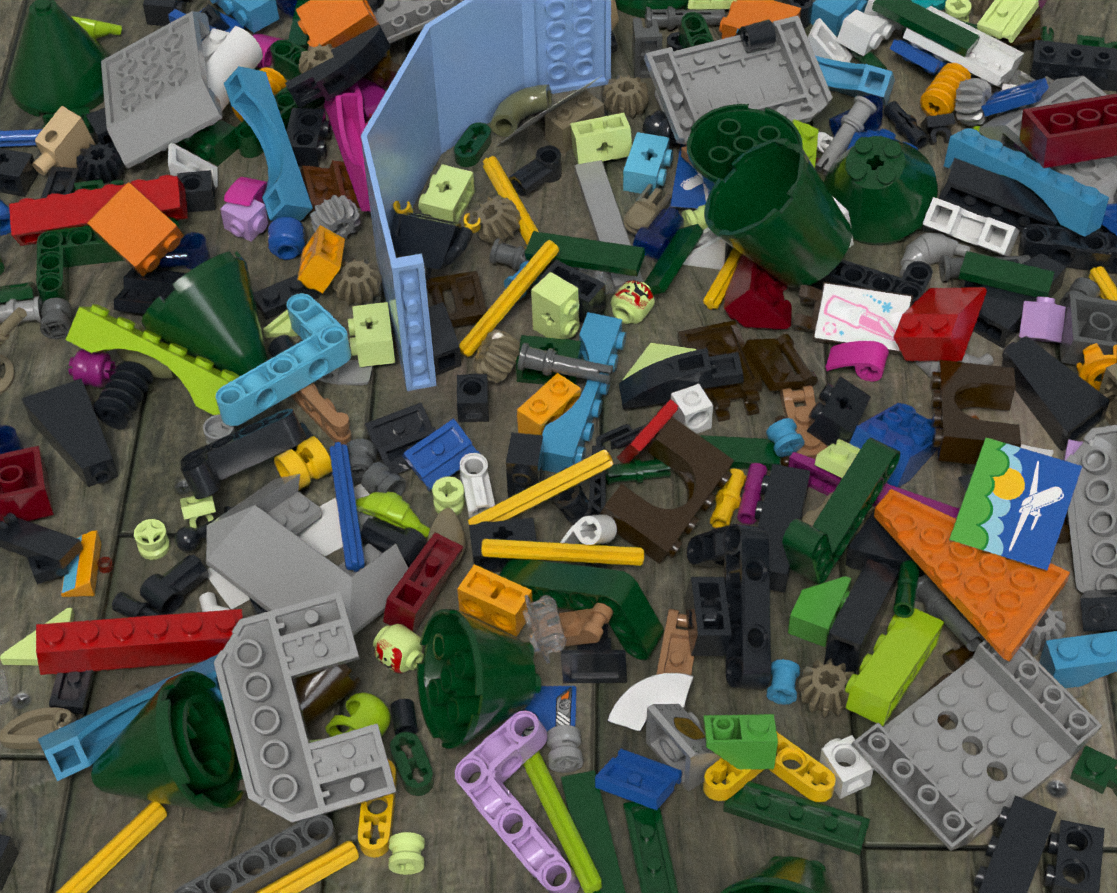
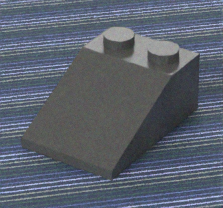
(1085, 323)

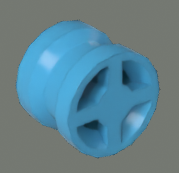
(785, 437)

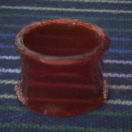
(109, 568)

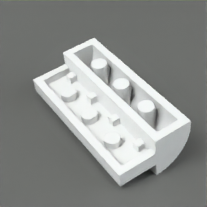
(223, 55)
(988, 59)

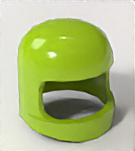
(364, 711)

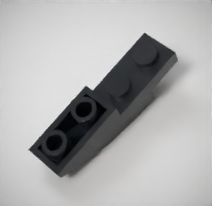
(350, 63)
(661, 379)

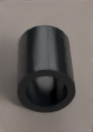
(404, 716)

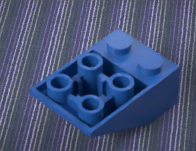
(904, 431)

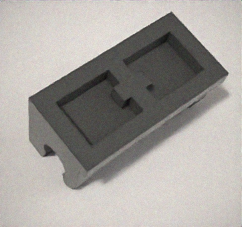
(644, 41)

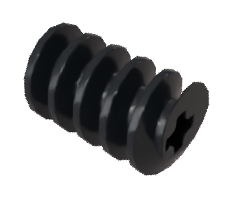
(123, 394)

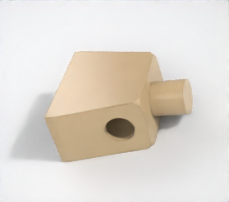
(61, 141)

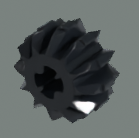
(100, 163)

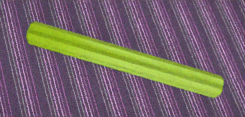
(563, 824)

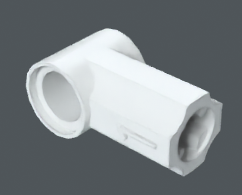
(476, 486)

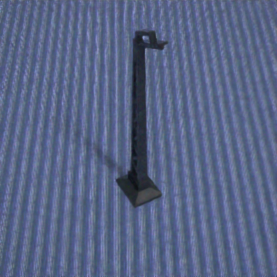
(597, 660)

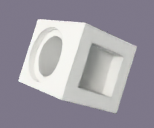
(694, 408)
(849, 778)

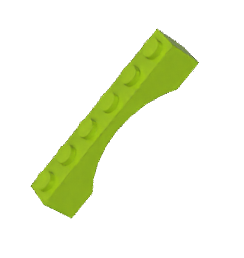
(100, 332)

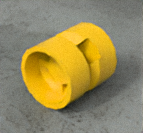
(308, 460)

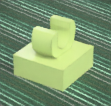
(193, 508)

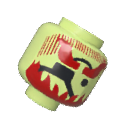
(632, 302)
(398, 648)

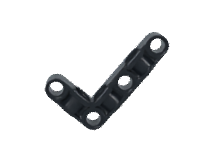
(1070, 247)
(745, 560)

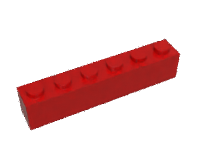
(59, 211)
(133, 641)

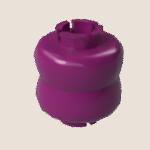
(92, 367)

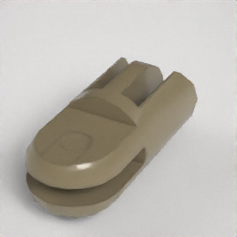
(645, 210)

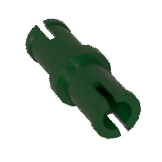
(637, 471)

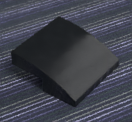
(142, 291)
(397, 434)

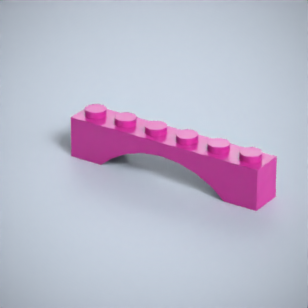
(348, 123)

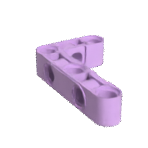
(497, 760)

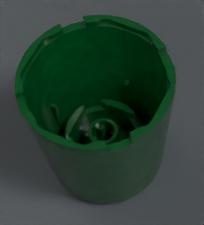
(779, 214)

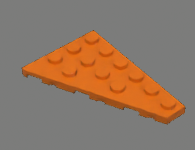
(992, 591)

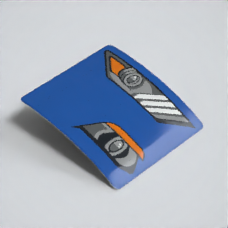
(553, 707)

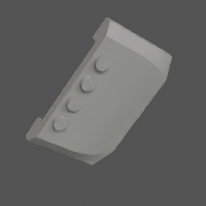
(725, 74)

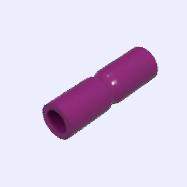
(751, 493)

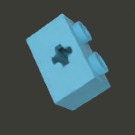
(647, 163)

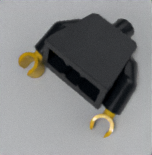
(436, 239)

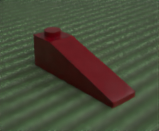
(757, 298)

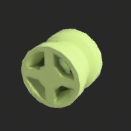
(958, 9)
(695, 217)
(455, 494)
(145, 535)
(406, 853)

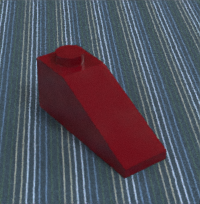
(421, 583)

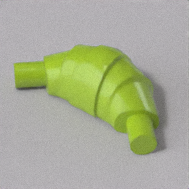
(98, 28)
(391, 509)

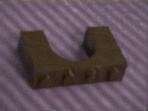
(964, 386)
(700, 468)

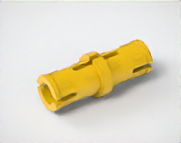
(728, 499)

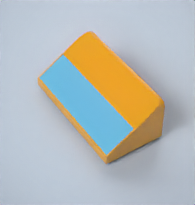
(83, 568)

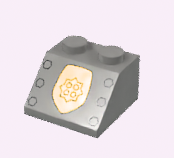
(679, 742)

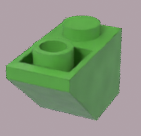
(818, 609)
(743, 739)

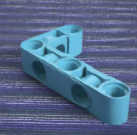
(321, 351)

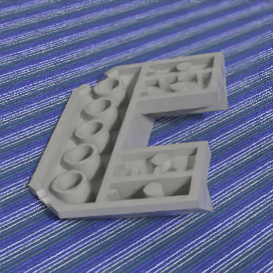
(1094, 511)
(264, 558)
(267, 720)

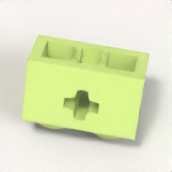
(601, 138)
(448, 193)
(555, 307)
(372, 334)

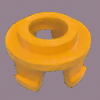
(1095, 364)

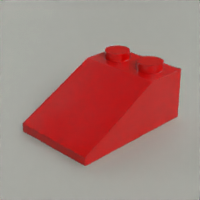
(939, 324)

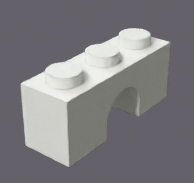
(865, 30)
(970, 227)

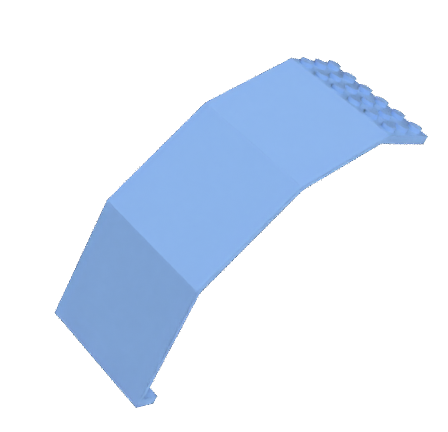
(446, 83)

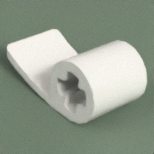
(586, 533)

